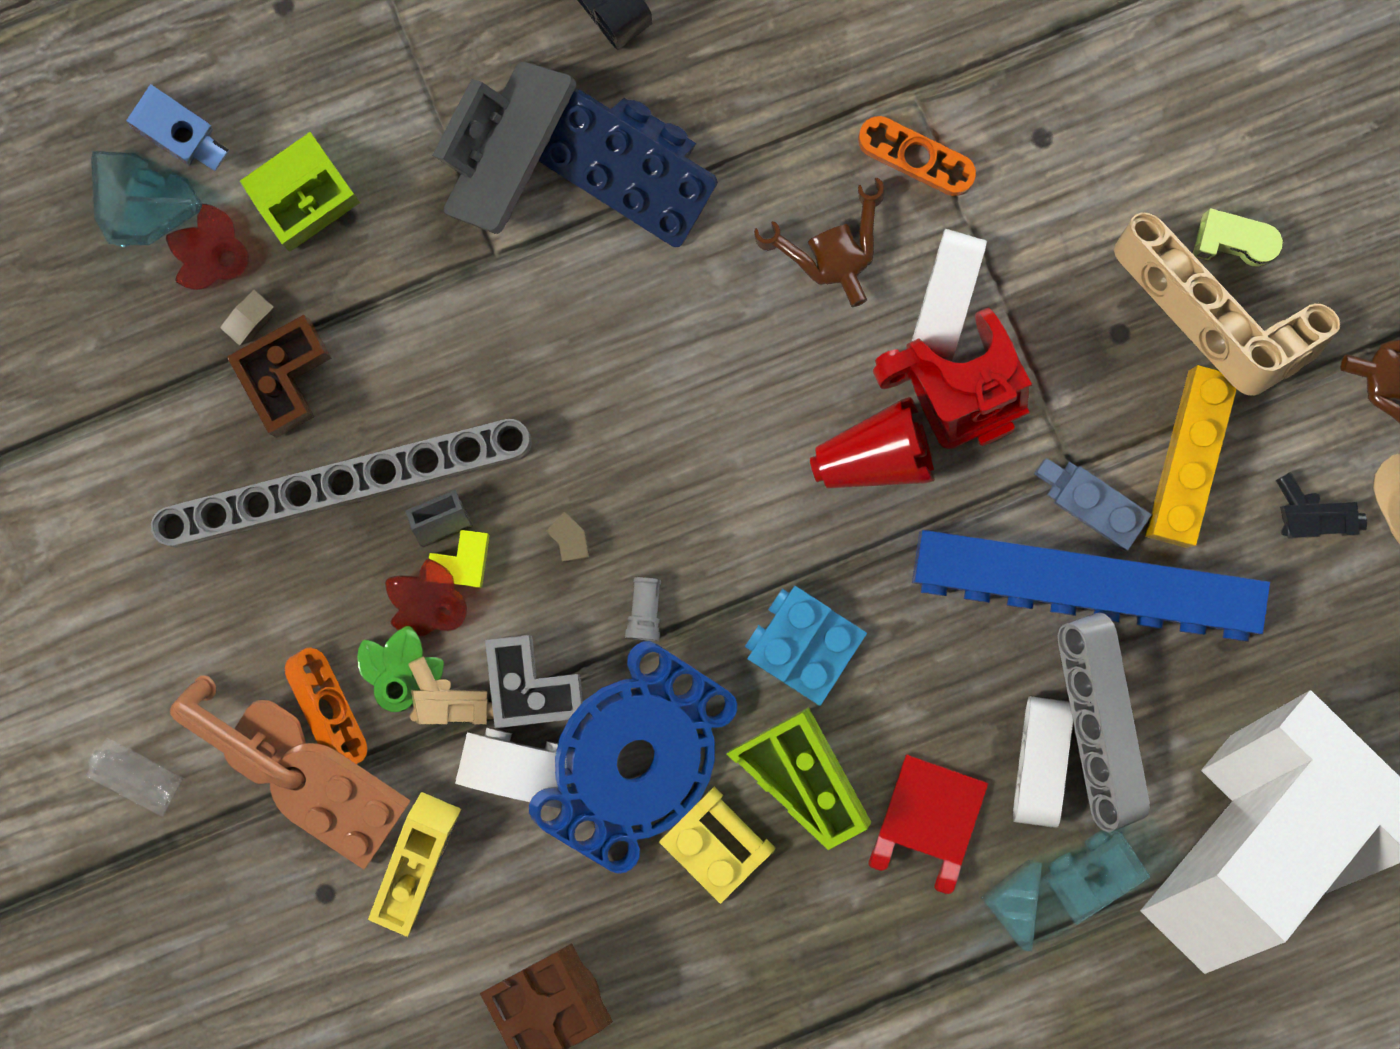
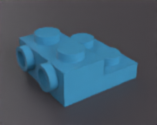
(804, 644)

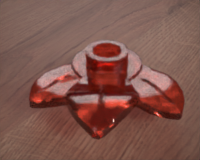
(203, 247)
(422, 596)

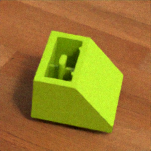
(299, 192)

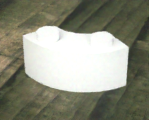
(507, 767)

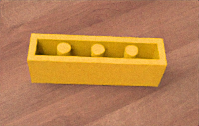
(1191, 458)

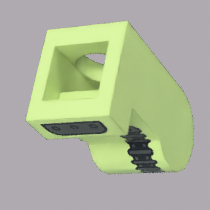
(1224, 232)

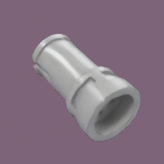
(644, 620)

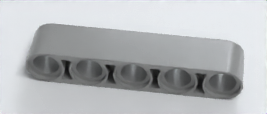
(1103, 721)

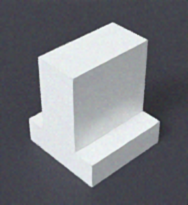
(1302, 821)

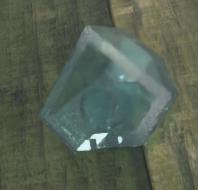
(136, 202)

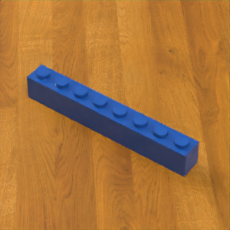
(1090, 583)

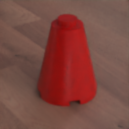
(877, 451)

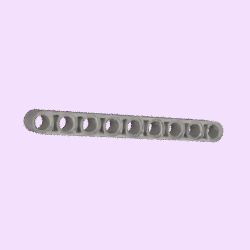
(320, 482)

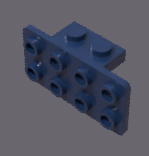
(631, 164)

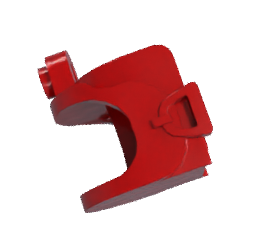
(967, 397)

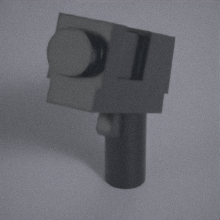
(1309, 519)

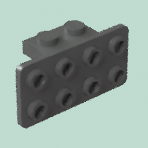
(499, 141)

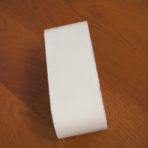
(949, 292)
(1043, 762)

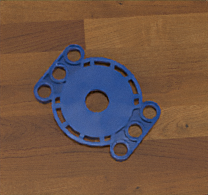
(604, 728)

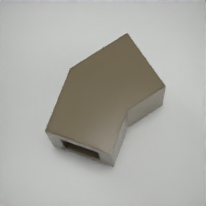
(248, 318)
(570, 538)

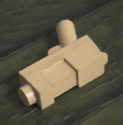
(440, 705)

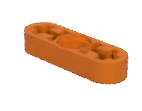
(940, 181)
(302, 687)

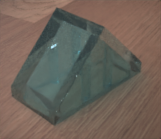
(1015, 902)

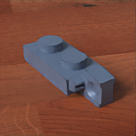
(1094, 502)

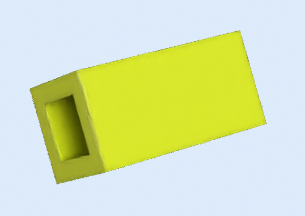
(470, 561)

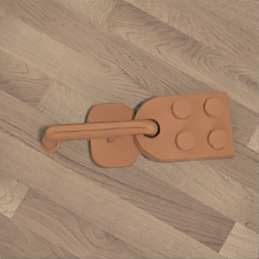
(337, 801)

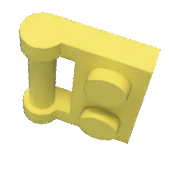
(706, 855)

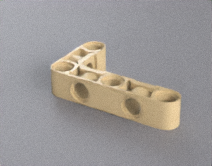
(1213, 318)

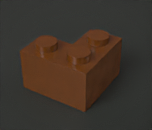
(269, 372)

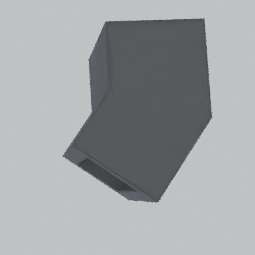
(438, 518)

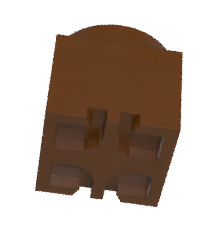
(548, 1004)

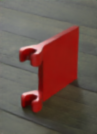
(932, 814)

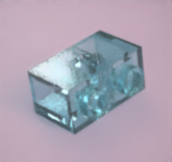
(1084, 897)

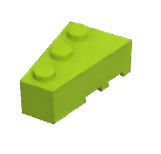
(805, 777)

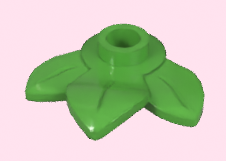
(390, 664)

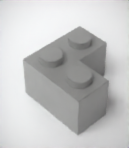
(517, 692)

